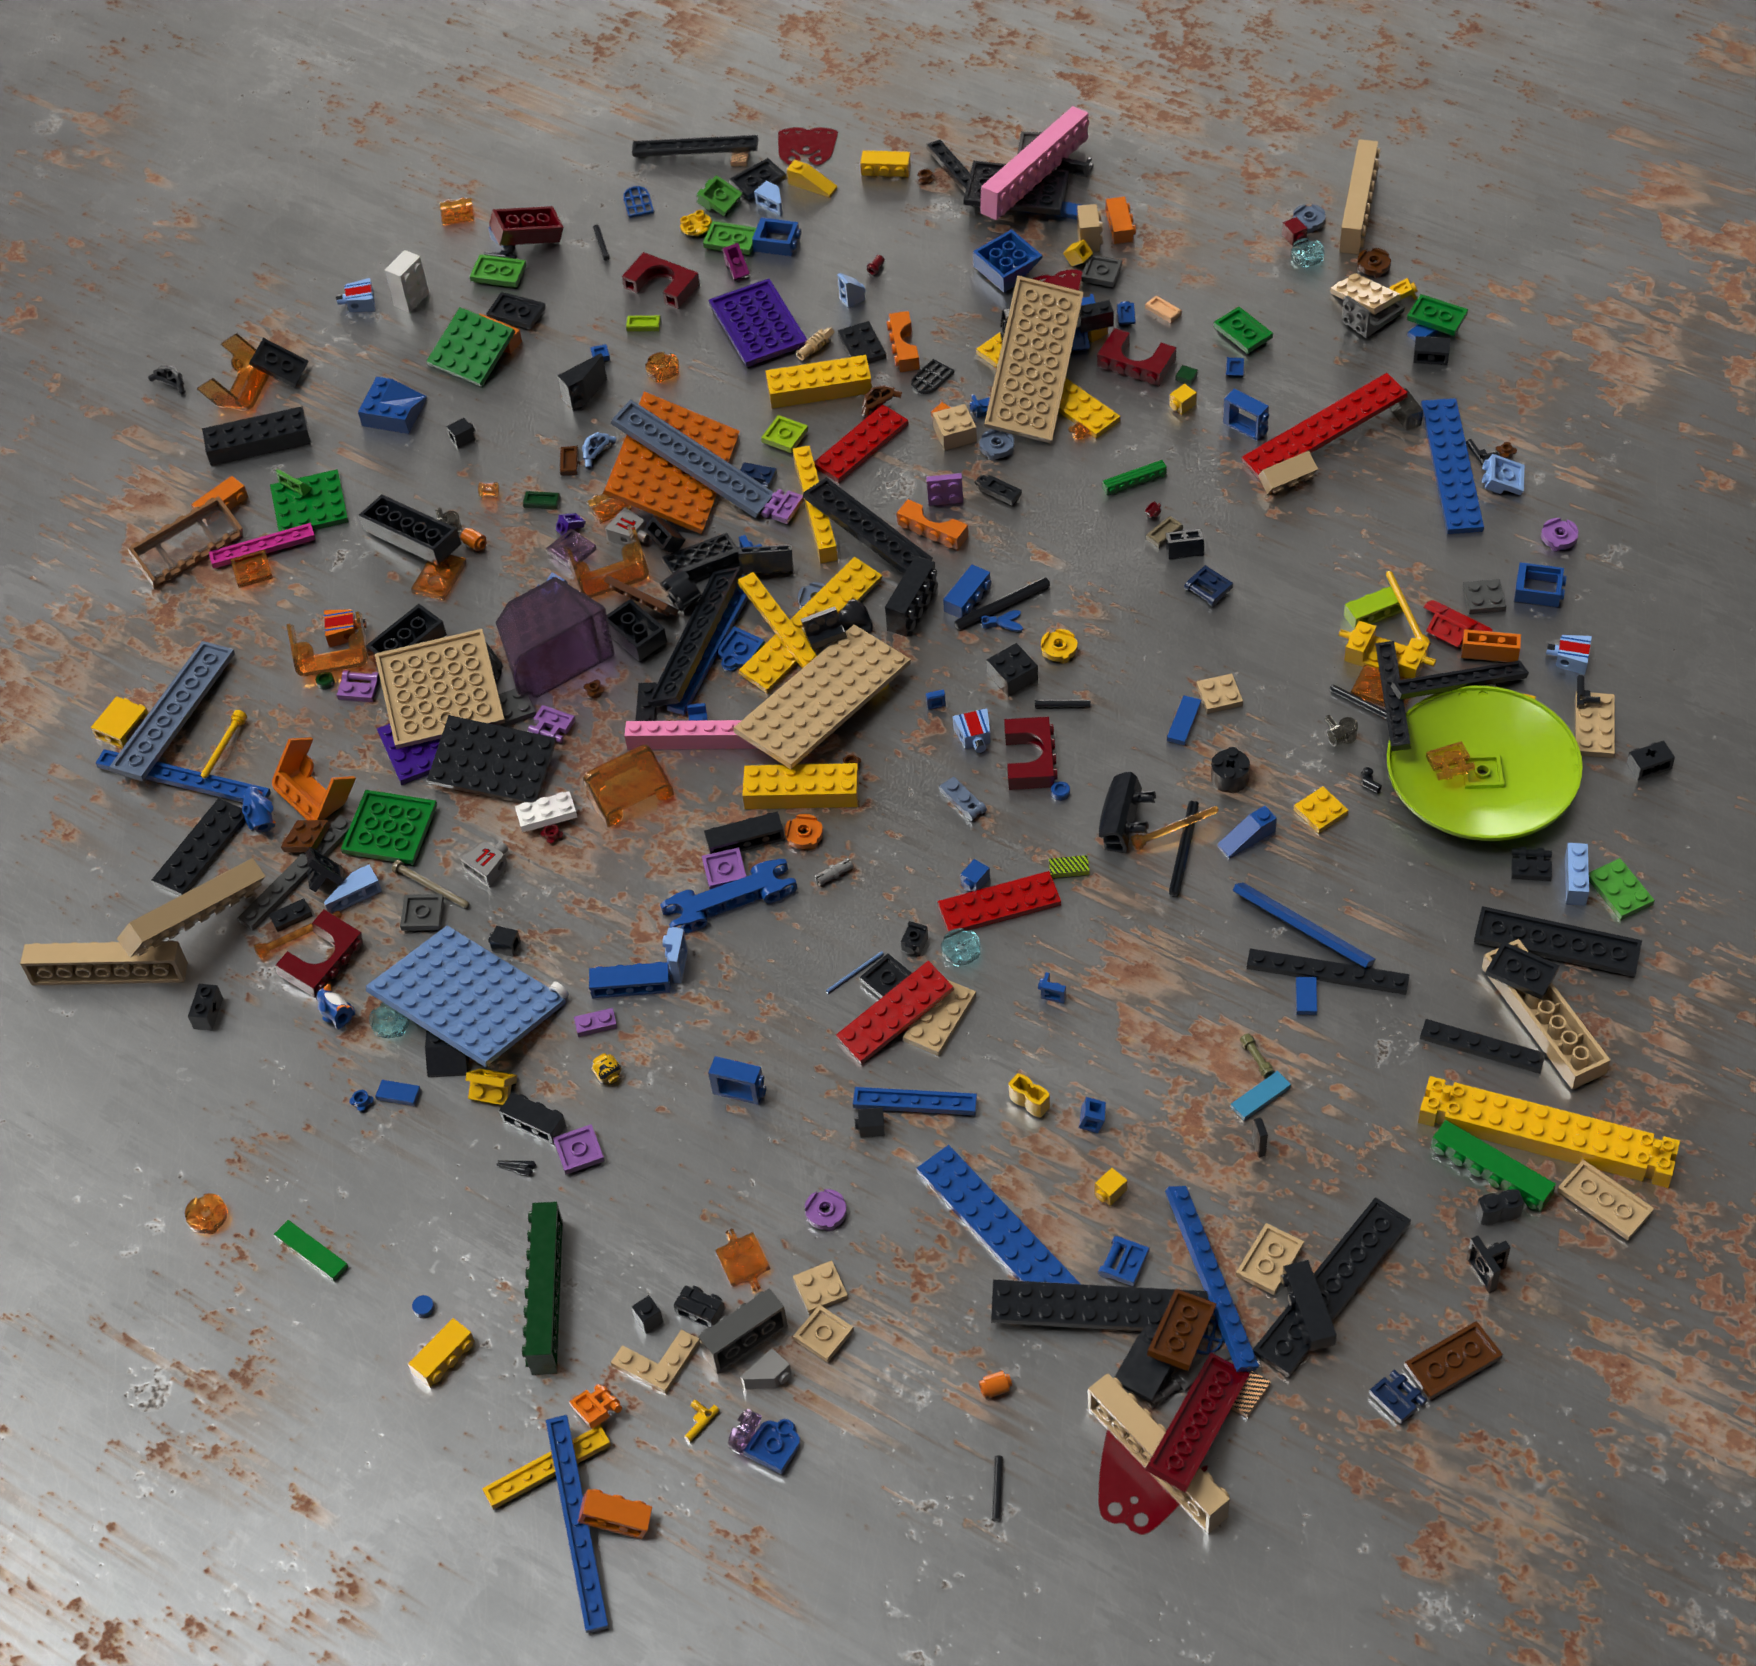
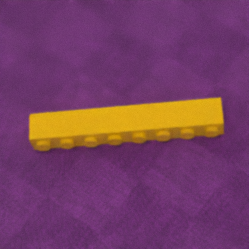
(818, 521)

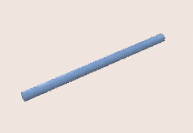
(854, 972)

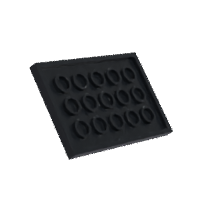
(1044, 197)
(491, 760)

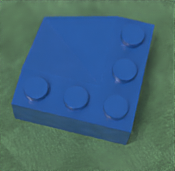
(1006, 259)
(391, 406)

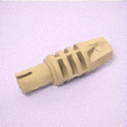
(815, 343)

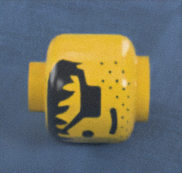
(606, 1068)

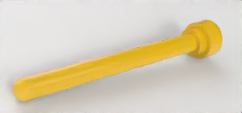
(1405, 607)
(237, 719)

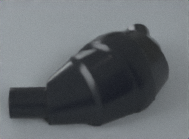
(169, 376)

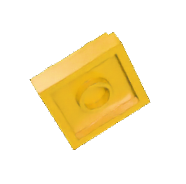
(490, 1085)

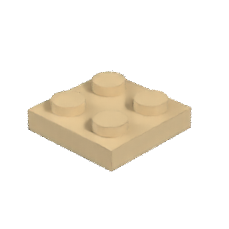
(1219, 693)
(820, 1287)
(823, 1333)

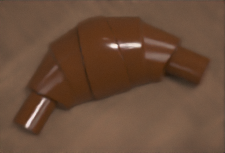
(877, 396)

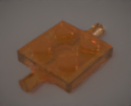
(742, 1259)

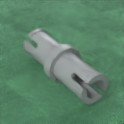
(834, 871)

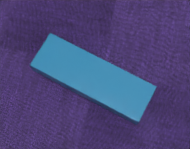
(1260, 1096)

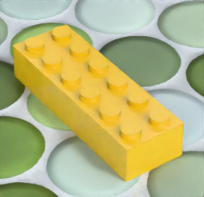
(818, 381)
(801, 786)

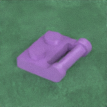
(358, 691)

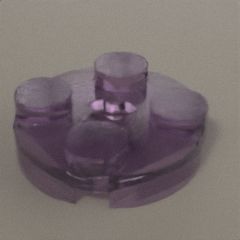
(744, 1432)

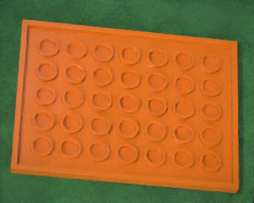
(659, 486)

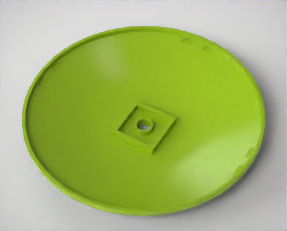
(1514, 738)

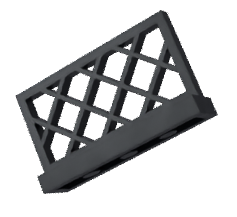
(705, 566)

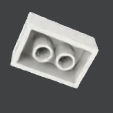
(406, 281)

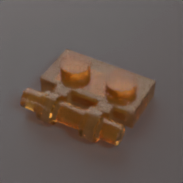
(458, 214)
(606, 510)
(1448, 756)

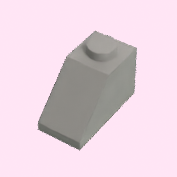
(767, 1372)

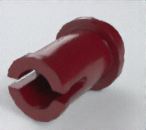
(873, 267)

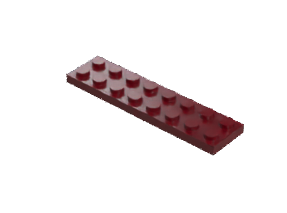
(1197, 1422)

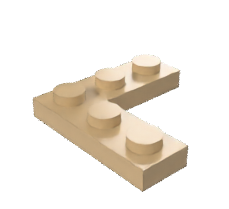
(660, 1374)

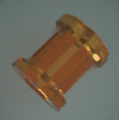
(493, 486)

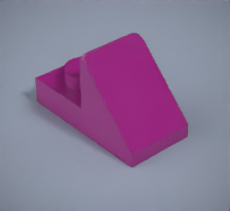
(735, 261)

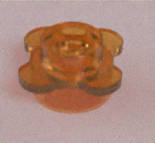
(1078, 430)

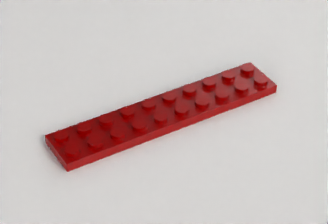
(1327, 424)

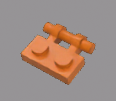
(590, 1409)

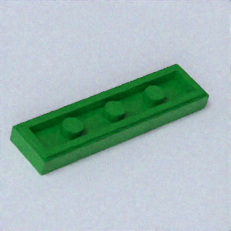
(311, 1250)

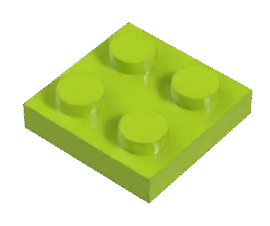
(784, 433)

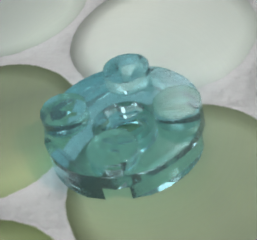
(1314, 256)
(960, 956)
(388, 1029)

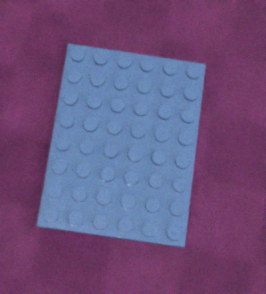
(465, 995)

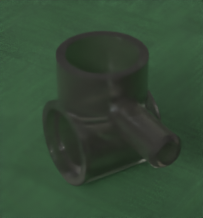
(450, 518)
(1343, 732)

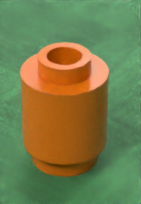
(473, 539)
(995, 1384)

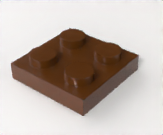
(305, 835)

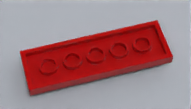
(860, 443)
(1000, 902)
(894, 1012)

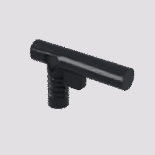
(503, 253)
(1481, 455)
(1584, 694)

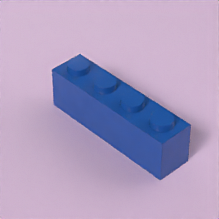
(629, 980)

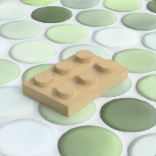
(1267, 1257)

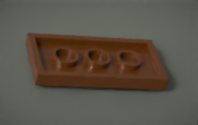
(640, 597)
(1181, 1329)
(1453, 1360)

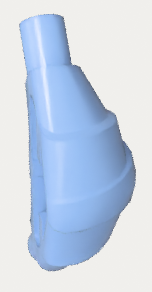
(594, 445)

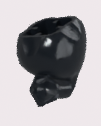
(855, 614)

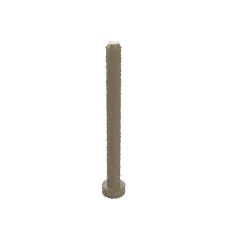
(398, 867)

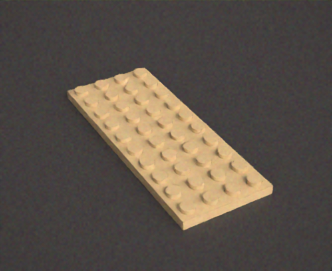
(1033, 359)
(821, 696)

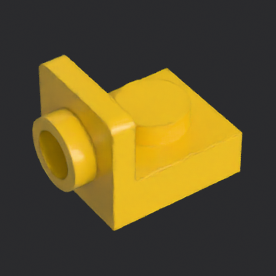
(1405, 289)

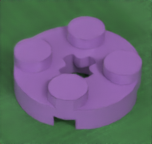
(1559, 542)
(831, 1219)

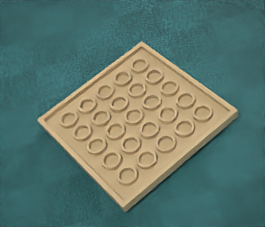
(435, 681)

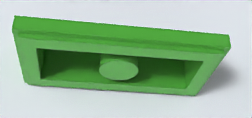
(292, 483)

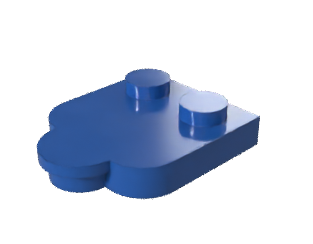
(738, 648)
(774, 1444)

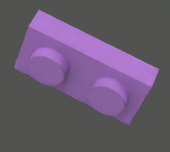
(595, 1022)

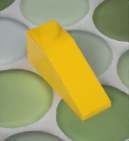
(809, 179)

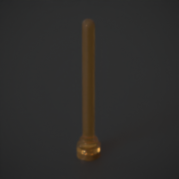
(1140, 840)
(263, 949)

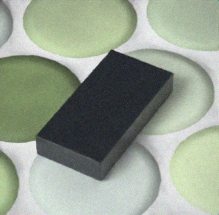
(1259, 1137)

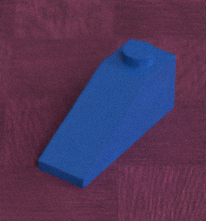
(1249, 832)

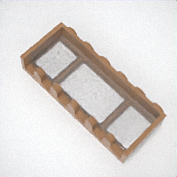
(185, 541)

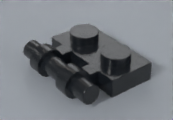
(1531, 869)

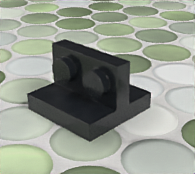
(823, 628)
(322, 868)
(1488, 1262)

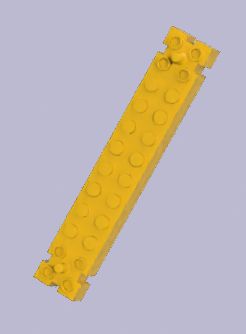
(1550, 1131)

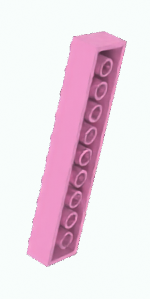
(1034, 163)

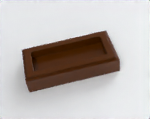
(569, 460)

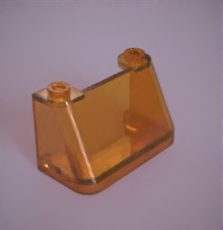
(625, 783)

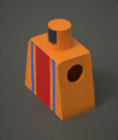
(340, 626)

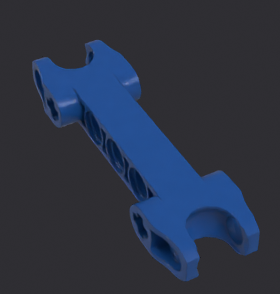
(758, 885)

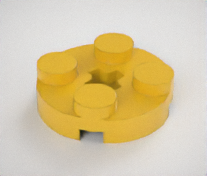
(1059, 654)

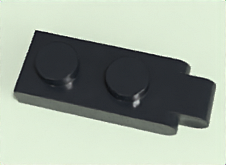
(998, 489)

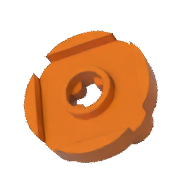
(807, 840)

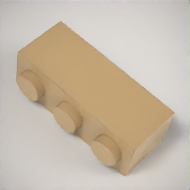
(1288, 473)

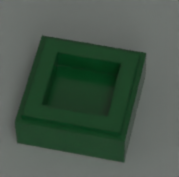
(1186, 374)

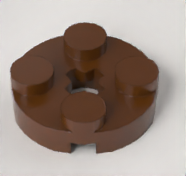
(1366, 259)

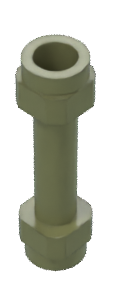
(1265, 1068)

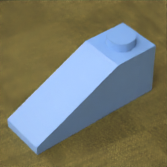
(355, 888)

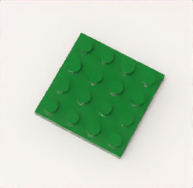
(470, 346)
(321, 506)
(389, 827)

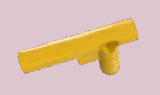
(700, 1418)

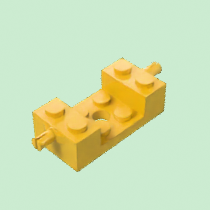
(1362, 651)

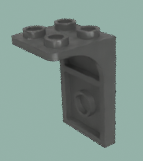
(1366, 322)

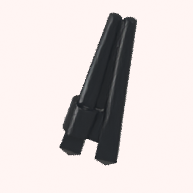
(520, 1167)

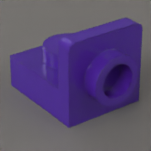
(568, 521)

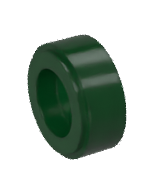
(325, 681)

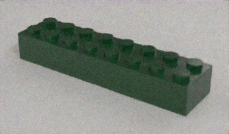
(543, 1288)

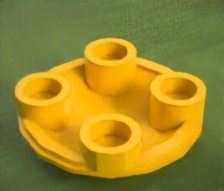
(695, 223)

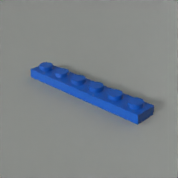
(915, 1100)

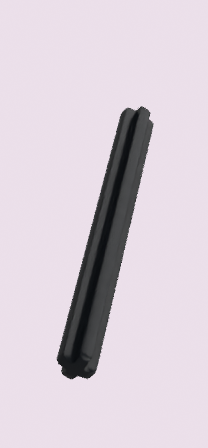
(1002, 603)
(1183, 851)

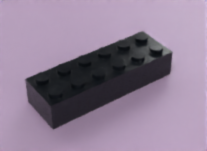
(256, 436)
(410, 529)

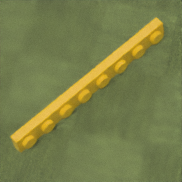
(777, 619)

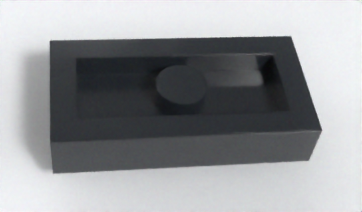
(290, 915)

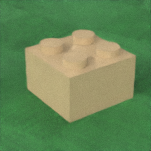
(1089, 226)
(954, 427)

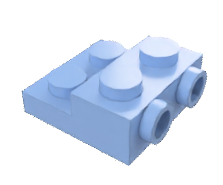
(1503, 475)
(676, 952)

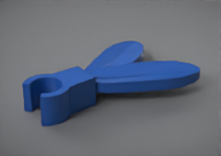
(1005, 621)

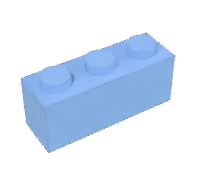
(1576, 874)

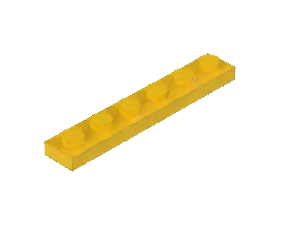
(542, 1469)

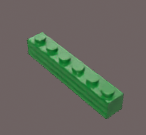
(1134, 477)

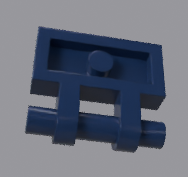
(1393, 1400)

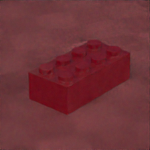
(526, 225)

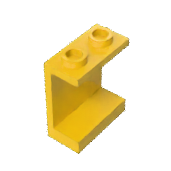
(118, 721)

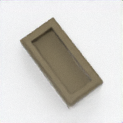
(1157, 535)

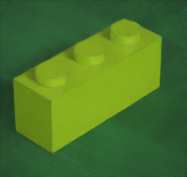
(1372, 607)

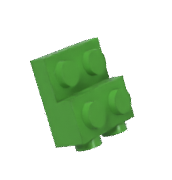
(718, 195)

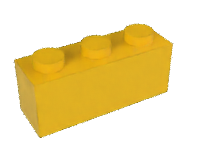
(885, 163)
(441, 1352)

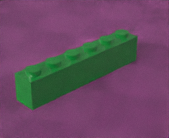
(1492, 1165)

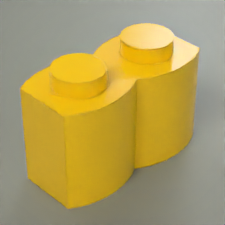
(1029, 1095)

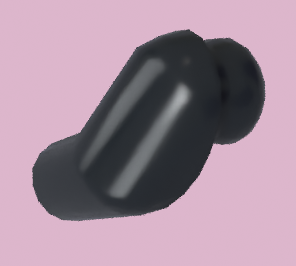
(1367, 780)

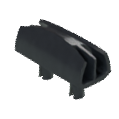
(1120, 811)

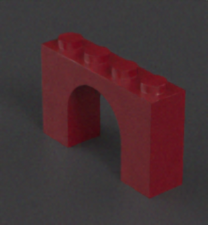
(650, 267)
(1149, 370)
(1035, 732)
(316, 976)

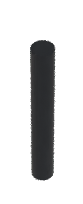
(601, 243)
(1062, 703)
(997, 1488)

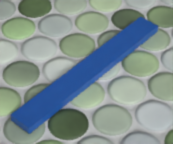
(1304, 925)

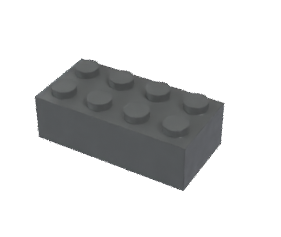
(743, 1330)

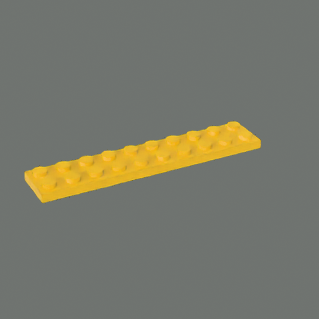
(1074, 403)
(774, 659)

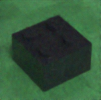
(1012, 669)

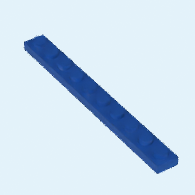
(723, 629)
(189, 779)
(1211, 1278)
(577, 1533)

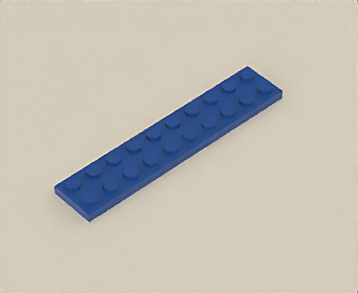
(1452, 466)
(991, 1219)

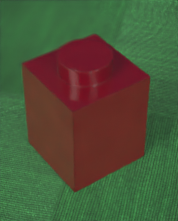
(1294, 230)

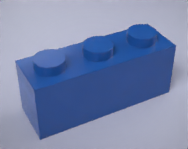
(967, 591)

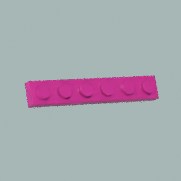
(269, 542)

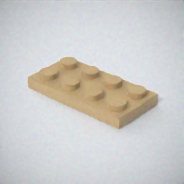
(1366, 292)
(1596, 727)
(938, 1024)
(1605, 1199)

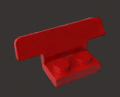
(1450, 624)

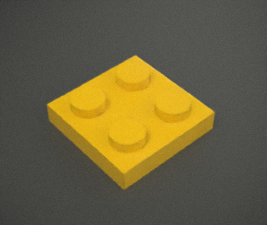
(1320, 809)

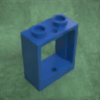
(773, 246)
(1241, 423)
(1540, 573)
(737, 1080)

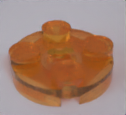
(659, 373)
(210, 1223)

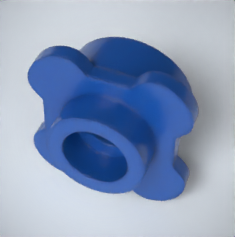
(361, 1095)

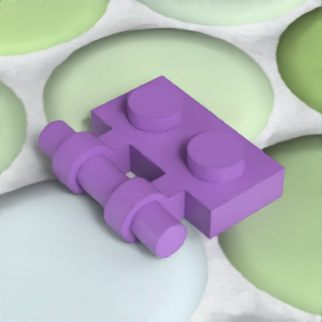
(786, 508)
(553, 719)

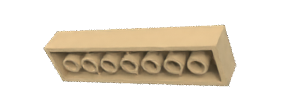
(1359, 197)
(190, 908)
(102, 964)
(1555, 1030)
(1141, 1436)

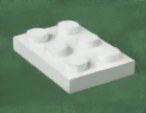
(546, 811)

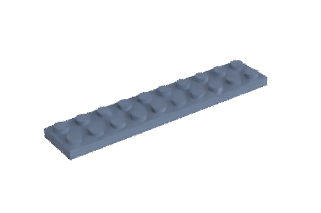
(692, 458)
(172, 711)

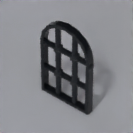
(924, 391)

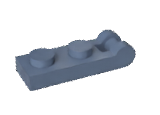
(962, 798)

